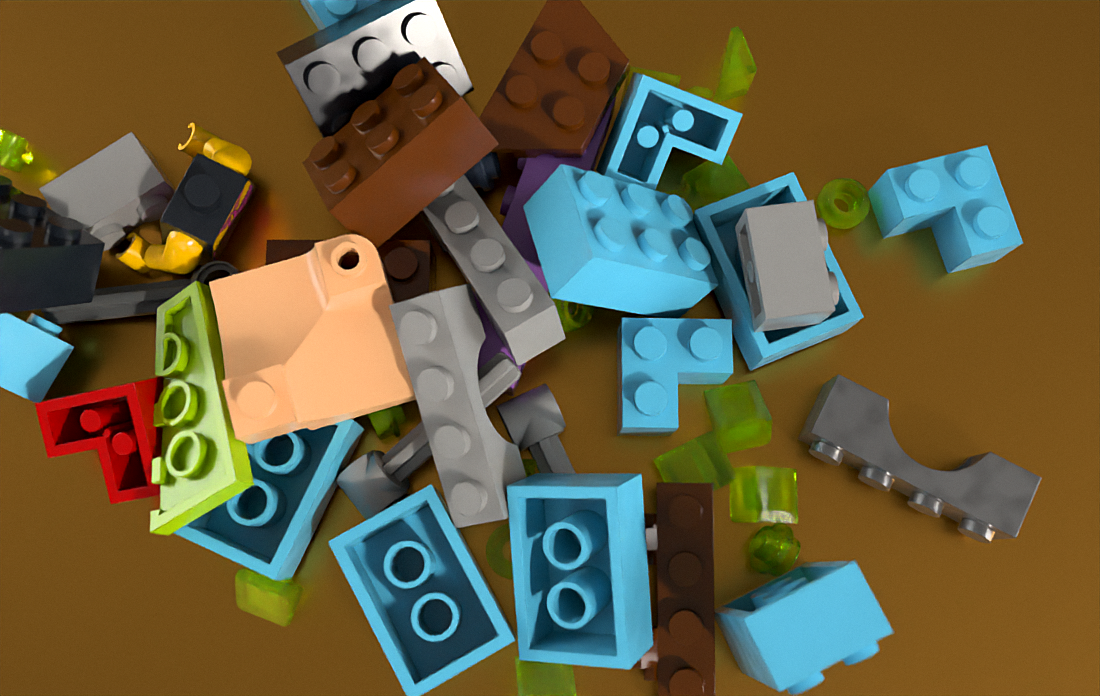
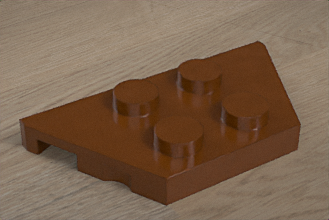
(556, 85)

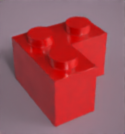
(117, 425)

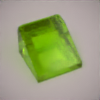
(735, 68)
(739, 416)
(697, 461)
(764, 495)
(267, 597)
(544, 678)

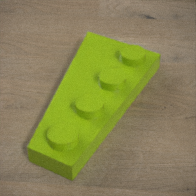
(200, 453)

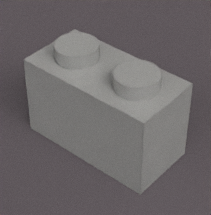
(112, 191)
(786, 266)

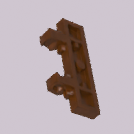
(683, 549)

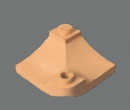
(309, 341)

